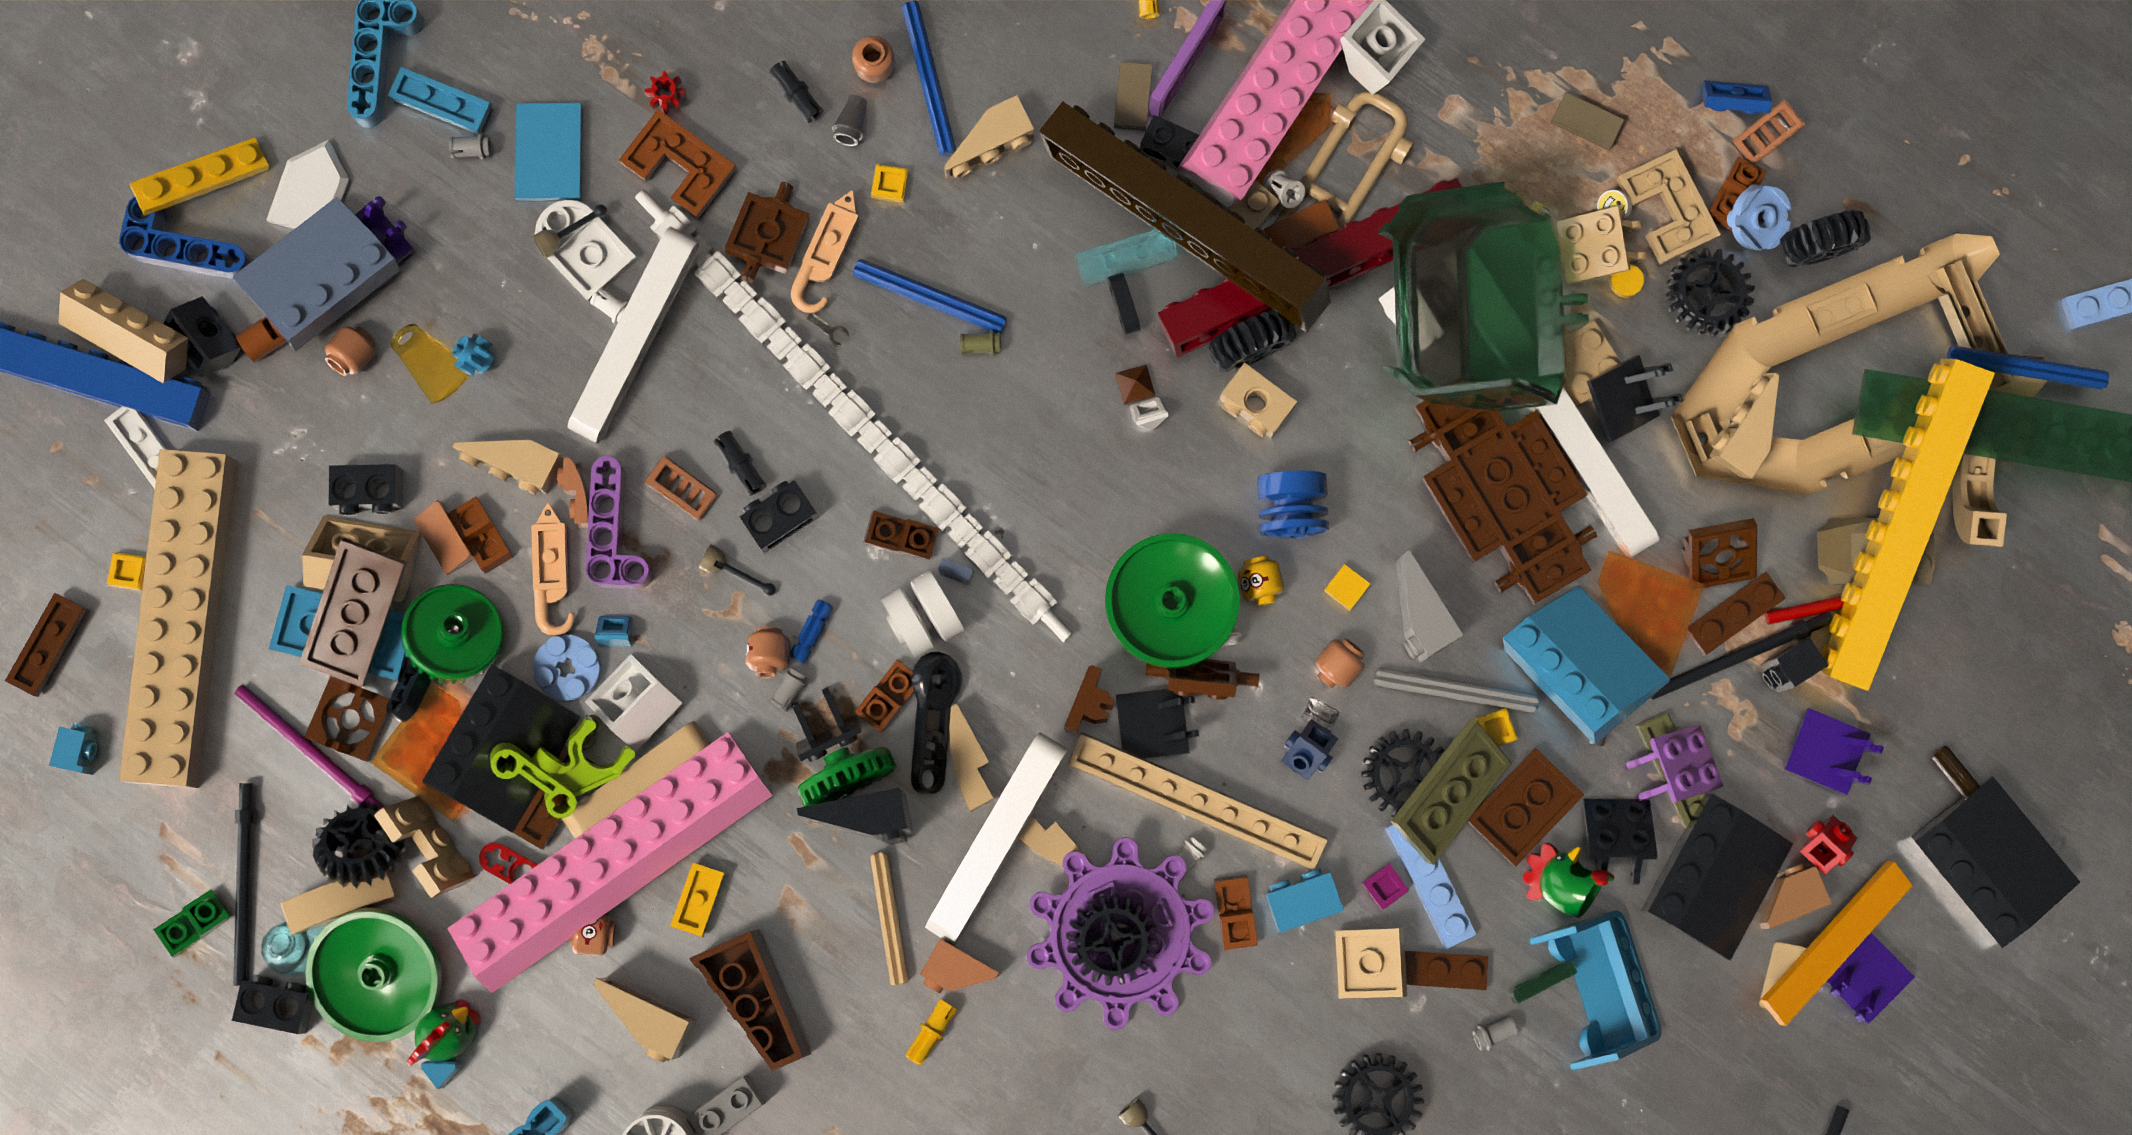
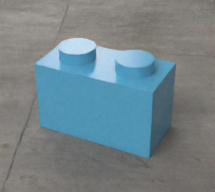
(1303, 901)

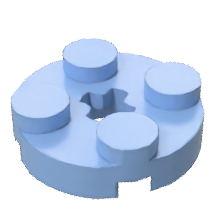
(1745, 212)
(557, 651)

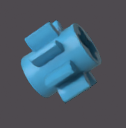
(473, 354)

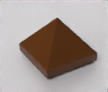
(1135, 384)

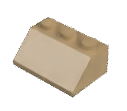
(323, 545)

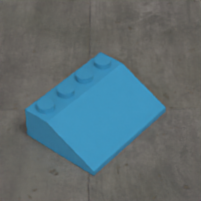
(1584, 663)

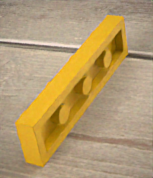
(199, 176)

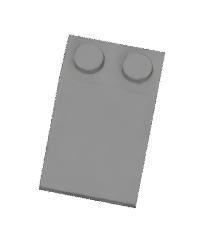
(1424, 616)

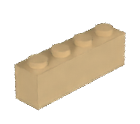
(123, 330)

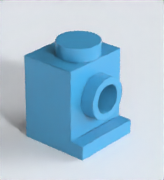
(74, 749)

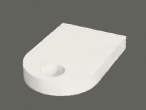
(589, 255)

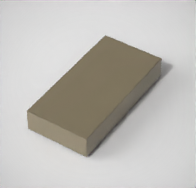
(1133, 95)
(1587, 121)

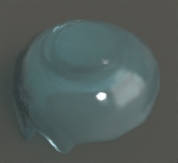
(285, 952)

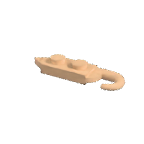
(825, 250)
(550, 569)

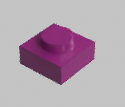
(1385, 886)

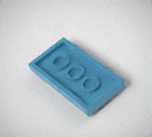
(296, 619)

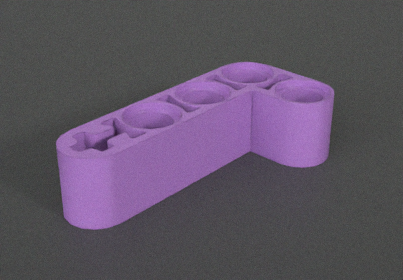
(611, 522)

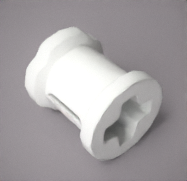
(1285, 184)

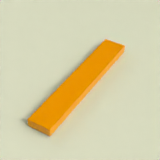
(1836, 943)

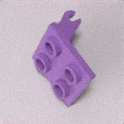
(1685, 764)

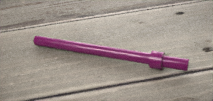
(359, 792)

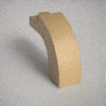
(1974, 503)

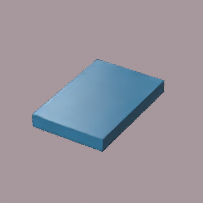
(548, 151)

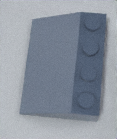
(316, 273)

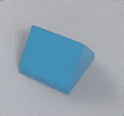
(614, 631)
(441, 1072)

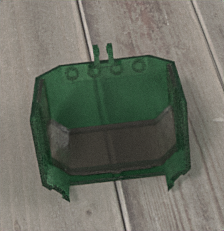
(1479, 299)

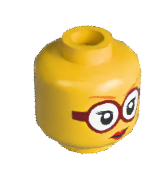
(1261, 580)

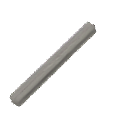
(1456, 690)

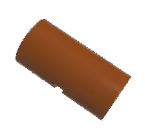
(260, 339)

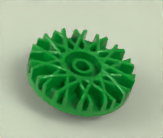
(447, 654)
(845, 774)

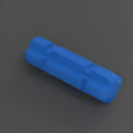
(811, 631)

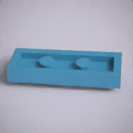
(440, 100)

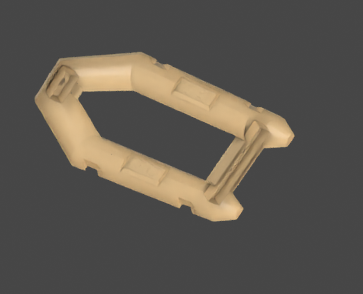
(1941, 271)

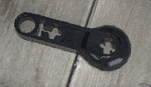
(933, 716)

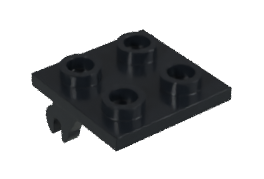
(1625, 398)
(1154, 723)
(843, 734)
(1620, 830)

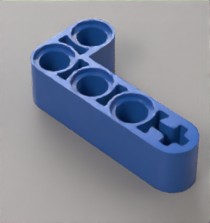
(187, 248)

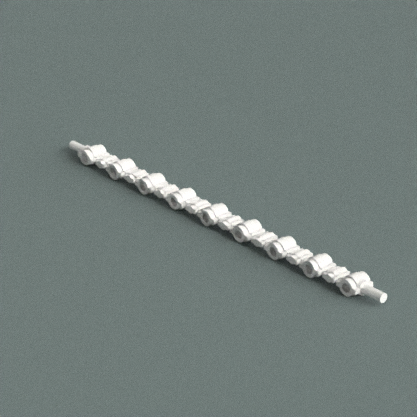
(855, 416)

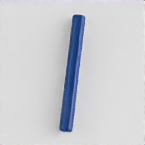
(929, 78)
(929, 296)
(2031, 367)

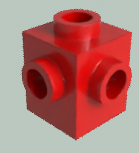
(1828, 844)

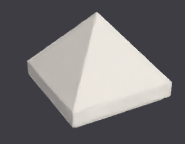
(1149, 413)

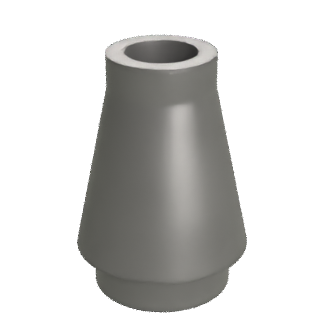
(850, 123)

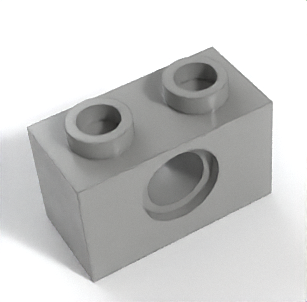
(727, 1108)

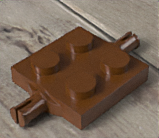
(767, 232)
(1210, 677)

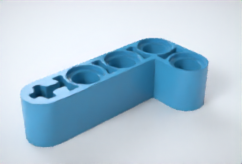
(376, 60)

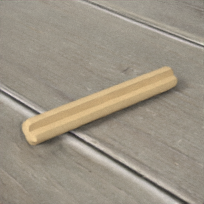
(889, 918)

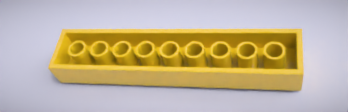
(1904, 521)

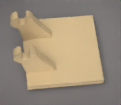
(1596, 245)

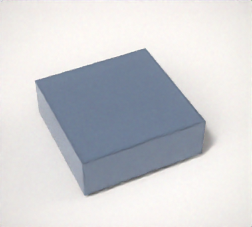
(955, 571)

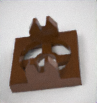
(1744, 570)
(1089, 703)
(317, 729)

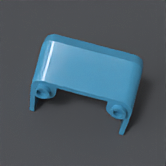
(1610, 987)

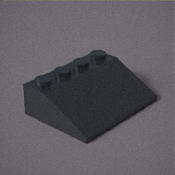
(498, 713)
(874, 815)
(1996, 861)
(1717, 876)

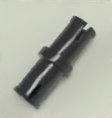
(796, 91)
(739, 463)

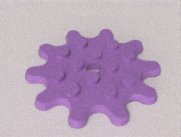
(1160, 897)

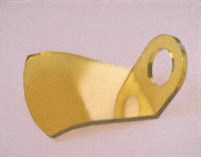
(428, 363)

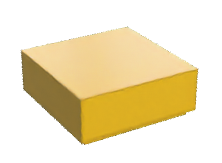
(889, 183)
(126, 571)
(1347, 587)
(1498, 726)

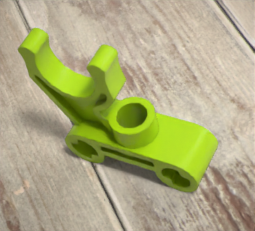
(557, 777)

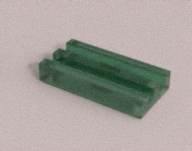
(1542, 982)

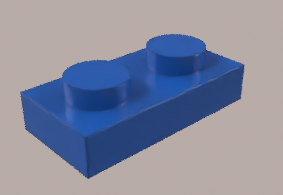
(1736, 96)

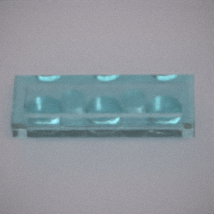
(1125, 256)

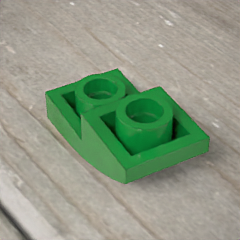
(192, 923)

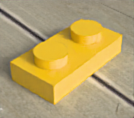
(697, 899)

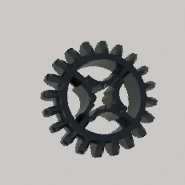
(1825, 238)
(1736, 295)
(1251, 341)
(1393, 765)
(363, 853)
(1126, 936)
(1391, 1090)

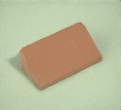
(443, 537)

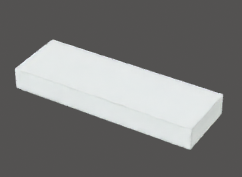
(138, 439)

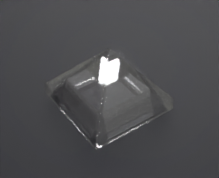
(1321, 713)

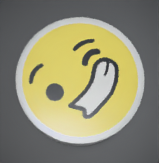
(1615, 198)

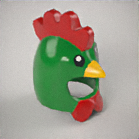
(1563, 880)
(442, 1032)

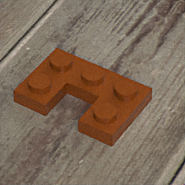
(668, 139)

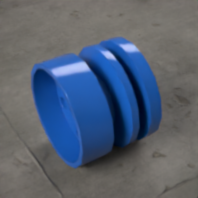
(1293, 504)

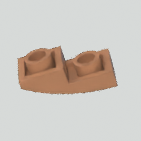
(574, 484)

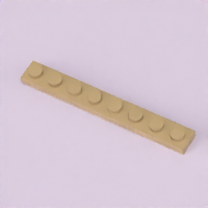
(1197, 801)

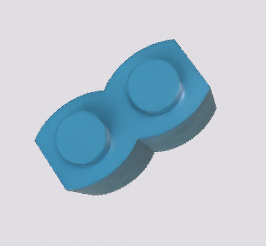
(546, 1119)

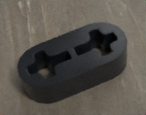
(1123, 303)
(408, 694)

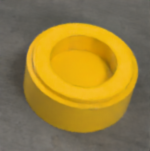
(1627, 283)

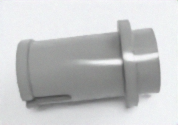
(470, 146)
(788, 689)
(1494, 1033)

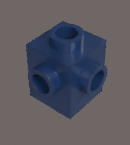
(1309, 749)

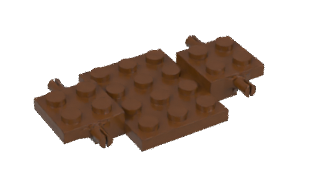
(1506, 493)

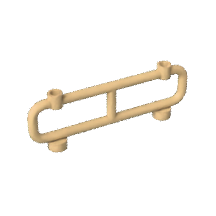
(1395, 147)

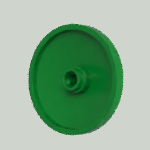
(1172, 600)
(373, 974)

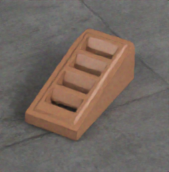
(1791, 118)
(659, 468)

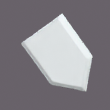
(308, 185)

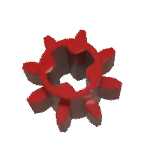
(662, 100)

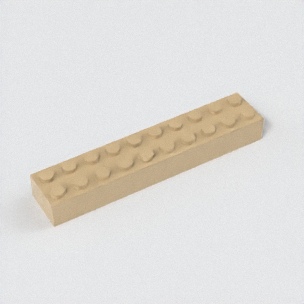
(178, 619)

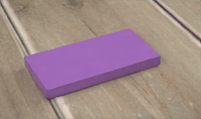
(1186, 57)

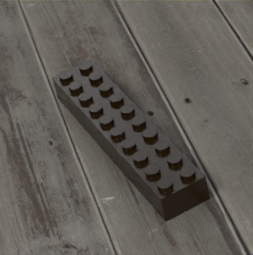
(1186, 216)

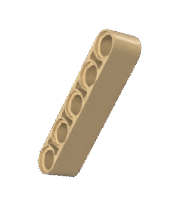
(637, 778)

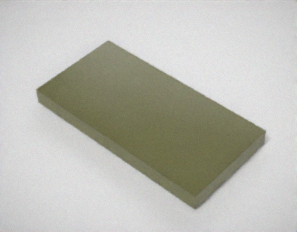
(1451, 792)

